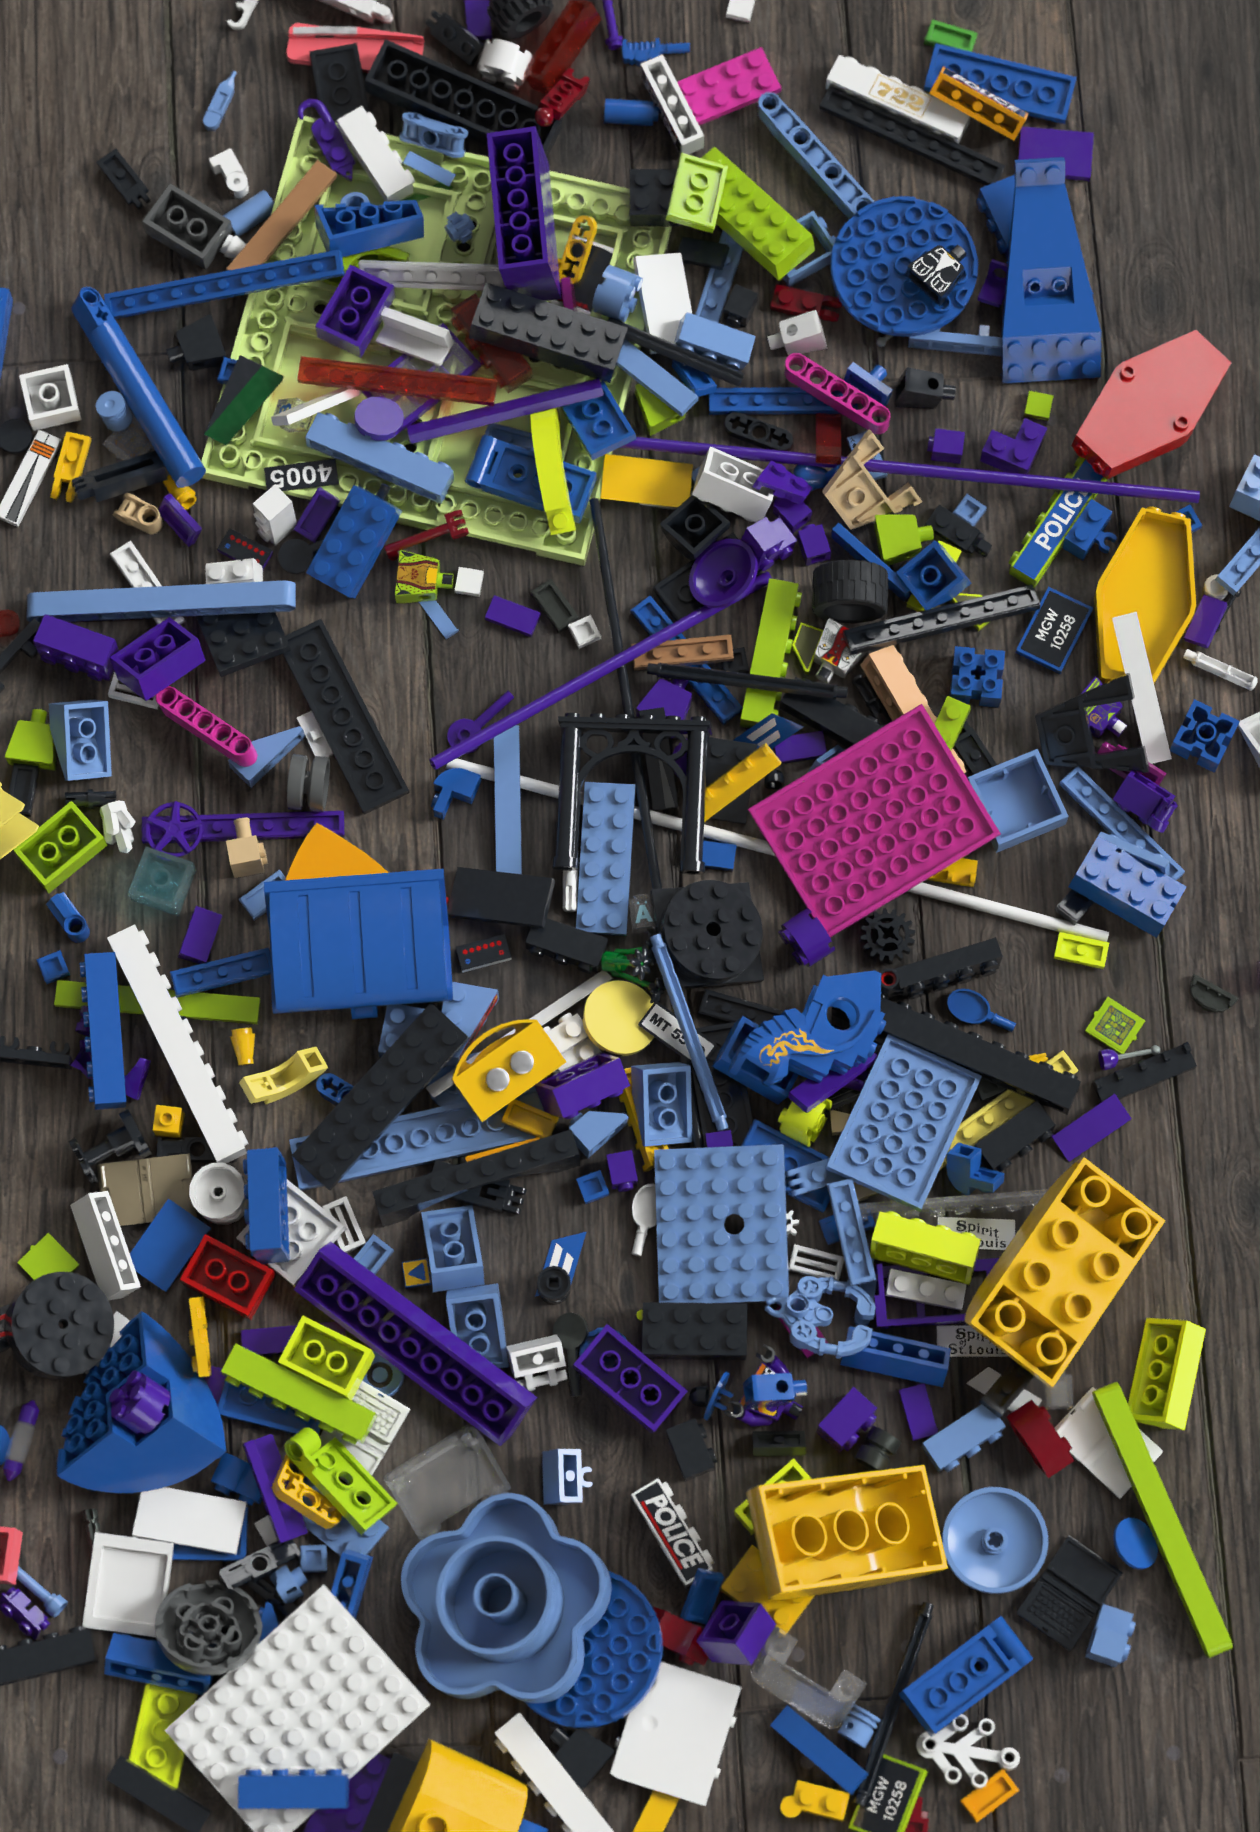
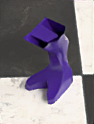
(133, 1080)

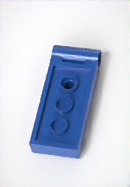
(499, 461)
(954, 1682)

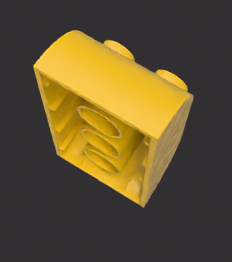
(846, 1532)
(459, 1796)

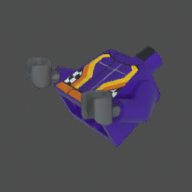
(765, 1415)

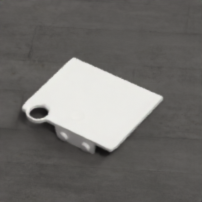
(677, 1734)

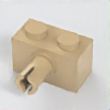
(245, 852)

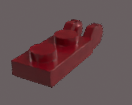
(799, 302)

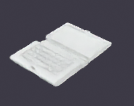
(383, 1431)
(1094, 1446)

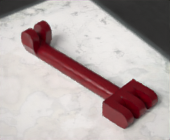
(449, 527)

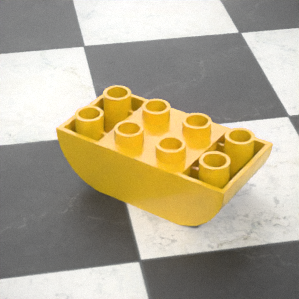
(1062, 1270)

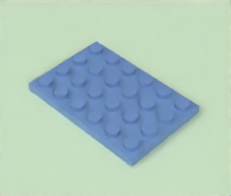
(903, 1122)

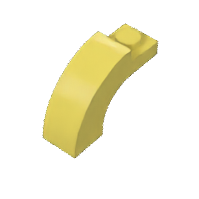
(286, 1078)

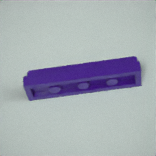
(265, 1463)

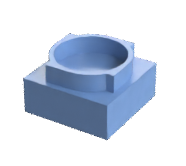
(1019, 799)

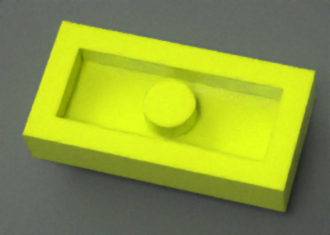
(1081, 950)

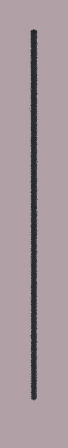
(635, 757)

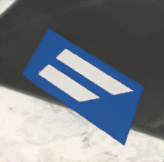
(769, 730)
(565, 1253)

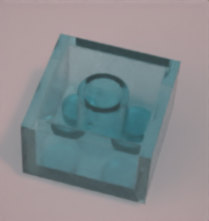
(162, 881)

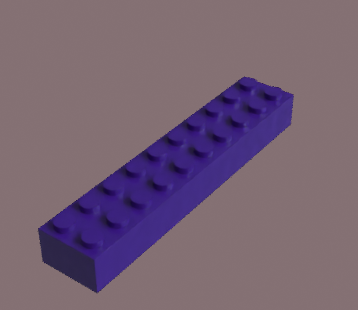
(415, 1343)

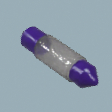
(21, 1440)

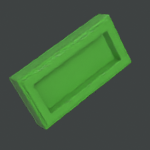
(950, 36)

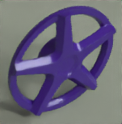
(174, 828)

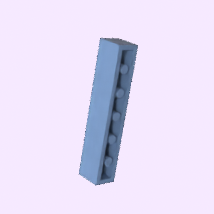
(380, 458)

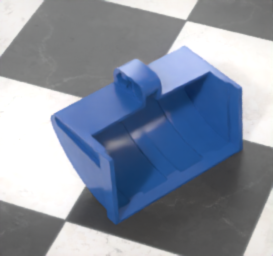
(359, 942)

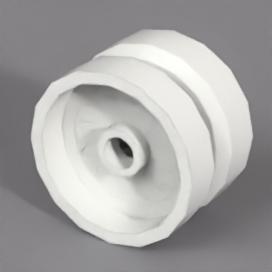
(208, 1184)

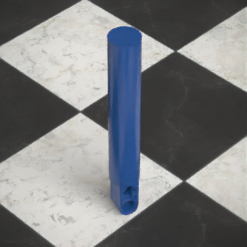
(137, 388)

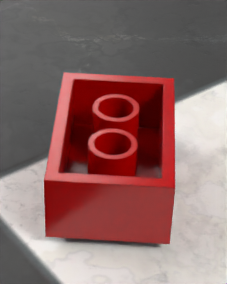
(227, 1277)

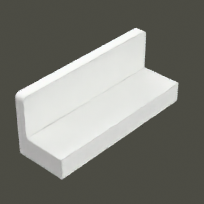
(414, 337)

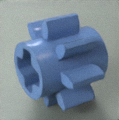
(459, 227)

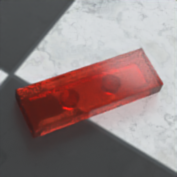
(828, 438)

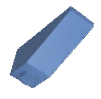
(270, 752)

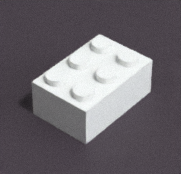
(729, 485)

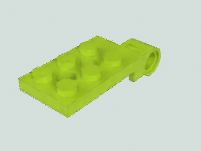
(332, 1461)

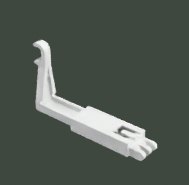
(364, 9)

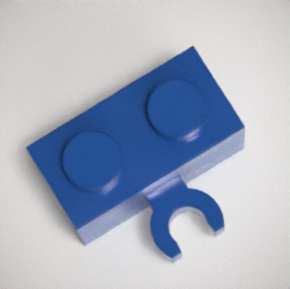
(1089, 530)

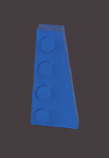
(368, 225)

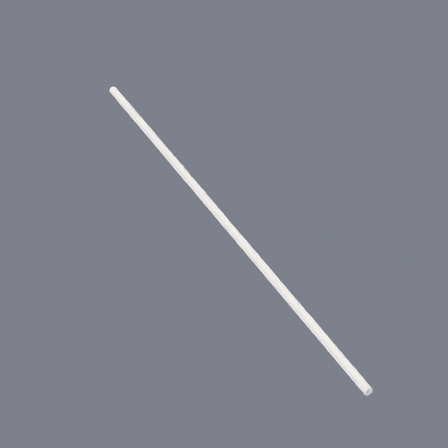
(762, 846)

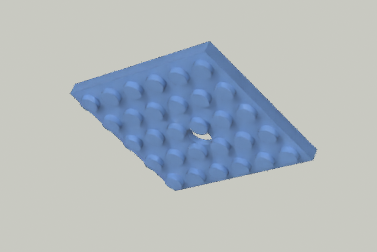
(694, 1250)

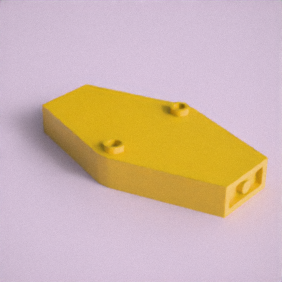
(1151, 577)

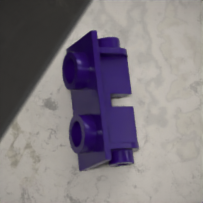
(30, 1622)

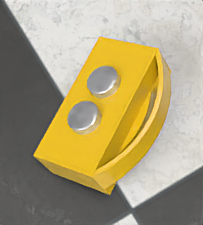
(506, 1067)

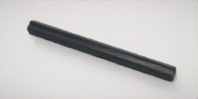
(681, 354)

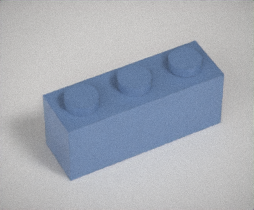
(714, 341)
(963, 1438)

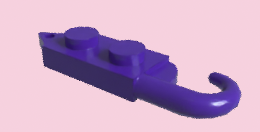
(329, 140)

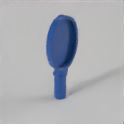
(974, 1009)

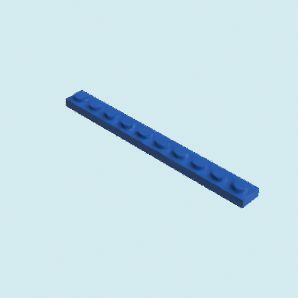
(225, 284)

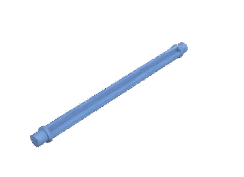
(689, 1032)

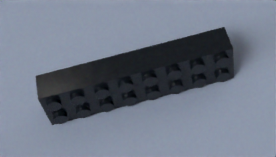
(451, 96)

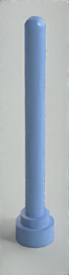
(53, 1603)

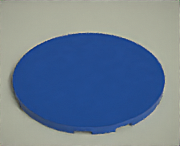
(873, 261)
(618, 1664)

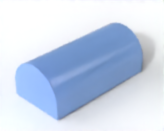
(250, 213)

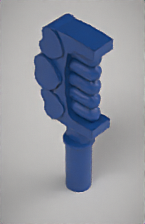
(642, 52)

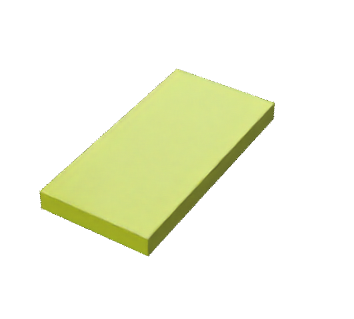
(151, 1744)

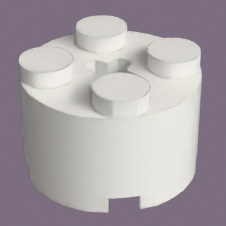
(503, 63)

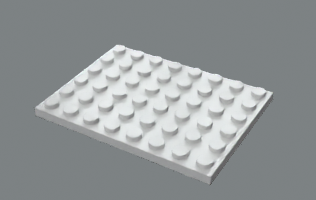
(304, 1700)

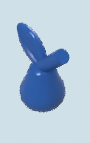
(815, 476)

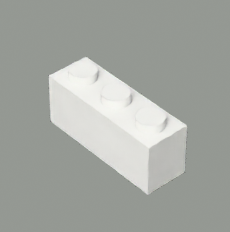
(274, 515)

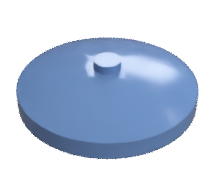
(995, 1540)

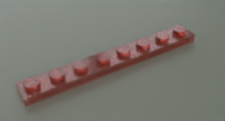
(397, 381)

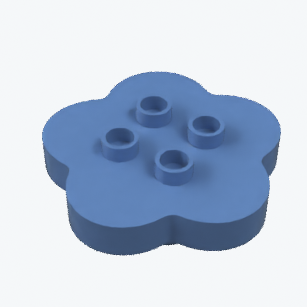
(504, 1603)

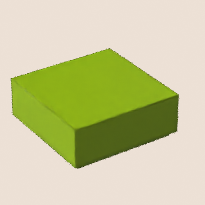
(1038, 405)

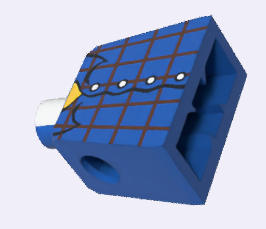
(762, 1391)

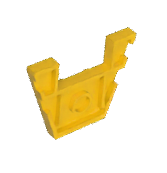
(198, 1337)

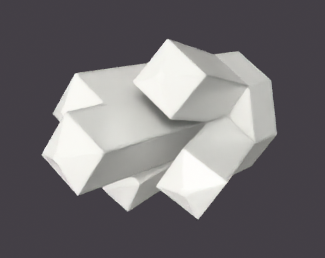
(117, 825)

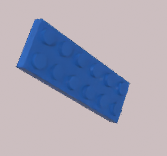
(1029, 88)

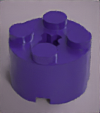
(806, 938)
(139, 1403)

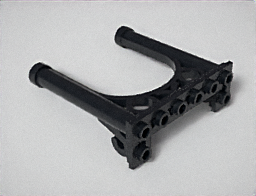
(574, 737)

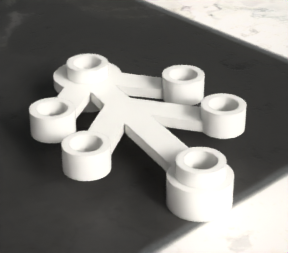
(964, 1751)

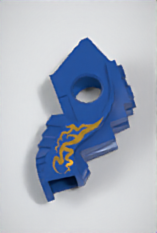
(808, 1041)

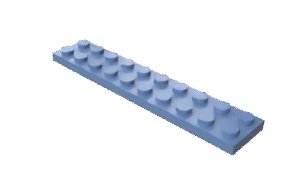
(428, 1137)

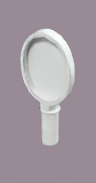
(643, 1215)

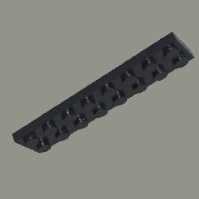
(343, 717)
(380, 1096)

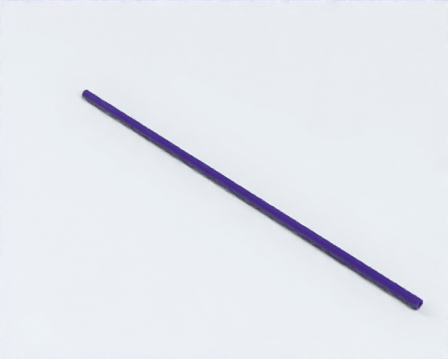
(923, 470)

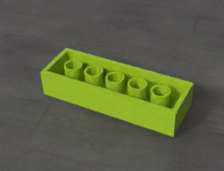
(760, 222)

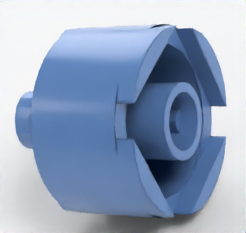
(616, 293)

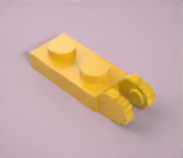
(70, 463)

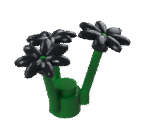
(616, 963)

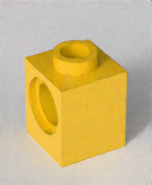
(168, 1121)

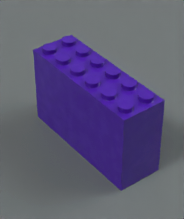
(523, 213)

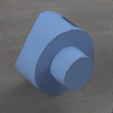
(289, 1583)

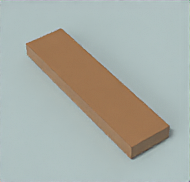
(688, 652)

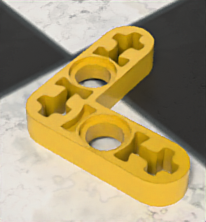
(563, 264)
(293, 1497)

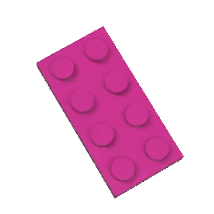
(729, 86)

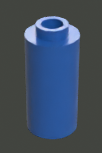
(630, 112)

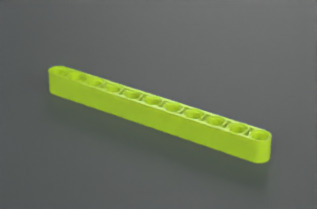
(1162, 1520)

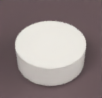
(1214, 589)

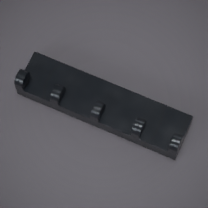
(1145, 1073)

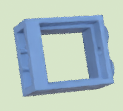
(819, 228)

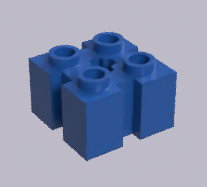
(988, 666)
(1200, 721)

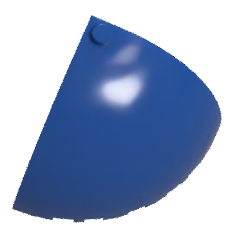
(113, 1458)

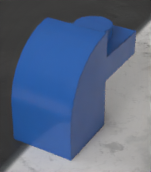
(452, 784)
(966, 1171)

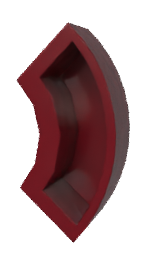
(1040, 1438)
(681, 1638)

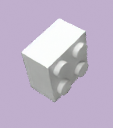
(50, 397)

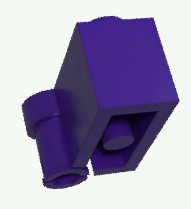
(1146, 800)

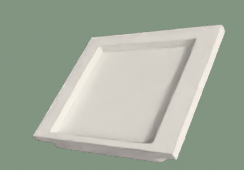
(127, 1583)

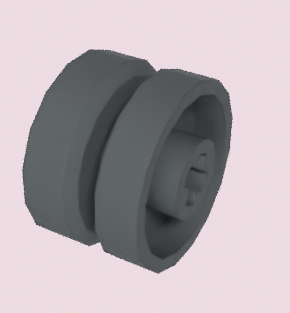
(305, 782)

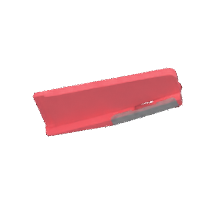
(369, 42)

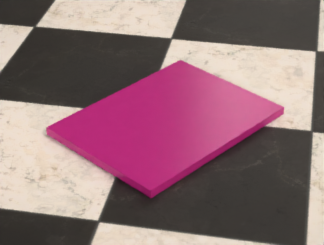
(874, 821)

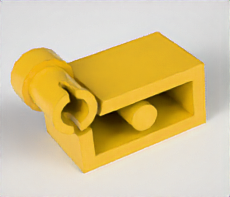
(816, 1801)

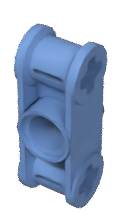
(448, 138)

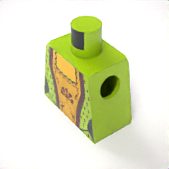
(419, 578)

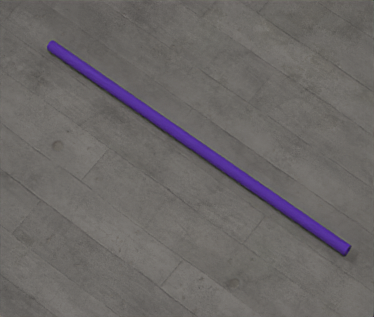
(584, 679)

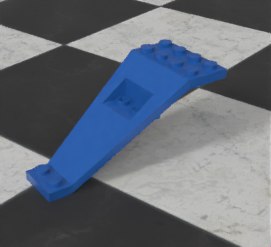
(1047, 328)

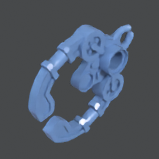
(811, 1314)

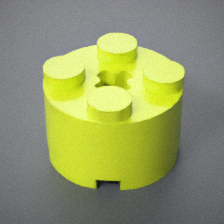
(801, 1125)

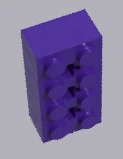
(628, 1361)

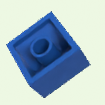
(933, 576)

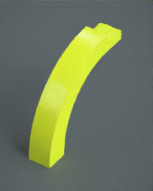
(550, 470)

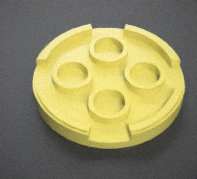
(614, 1015)

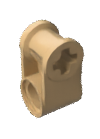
(134, 513)

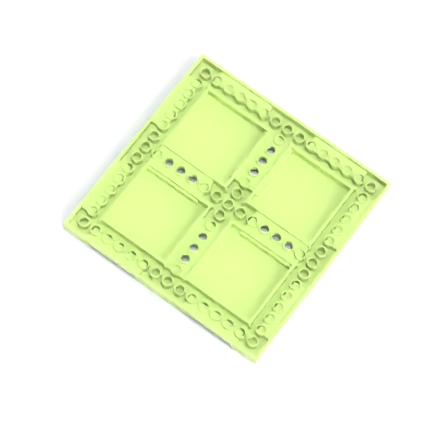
(282, 323)

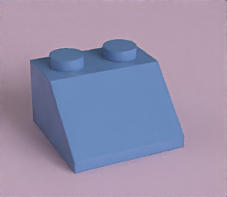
(596, 1129)

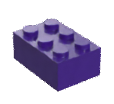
(355, 311)
(75, 648)
(157, 658)
(582, 1085)

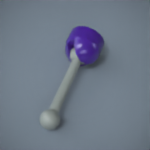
(1109, 1058)

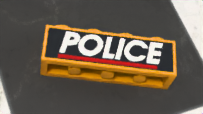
(978, 103)

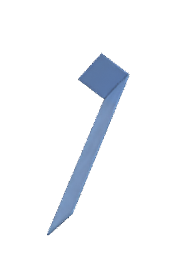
(429, 168)
(439, 618)

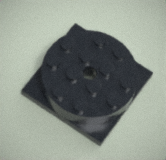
(705, 959)

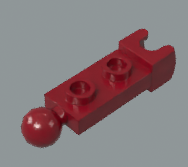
(561, 98)

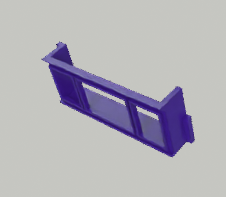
(921, 1319)

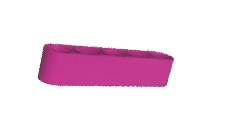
(833, 383)
(213, 733)

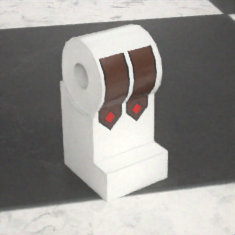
(232, 172)

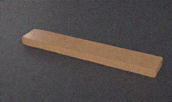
(285, 217)

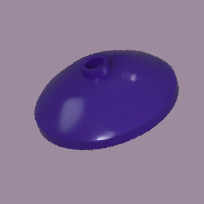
(723, 573)

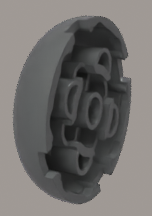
(193, 1621)

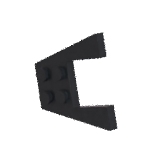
(1068, 737)

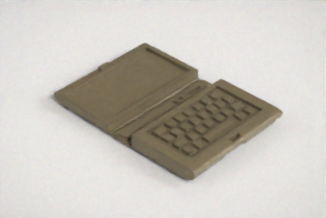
(144, 1186)

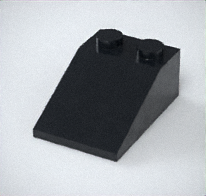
(721, 757)

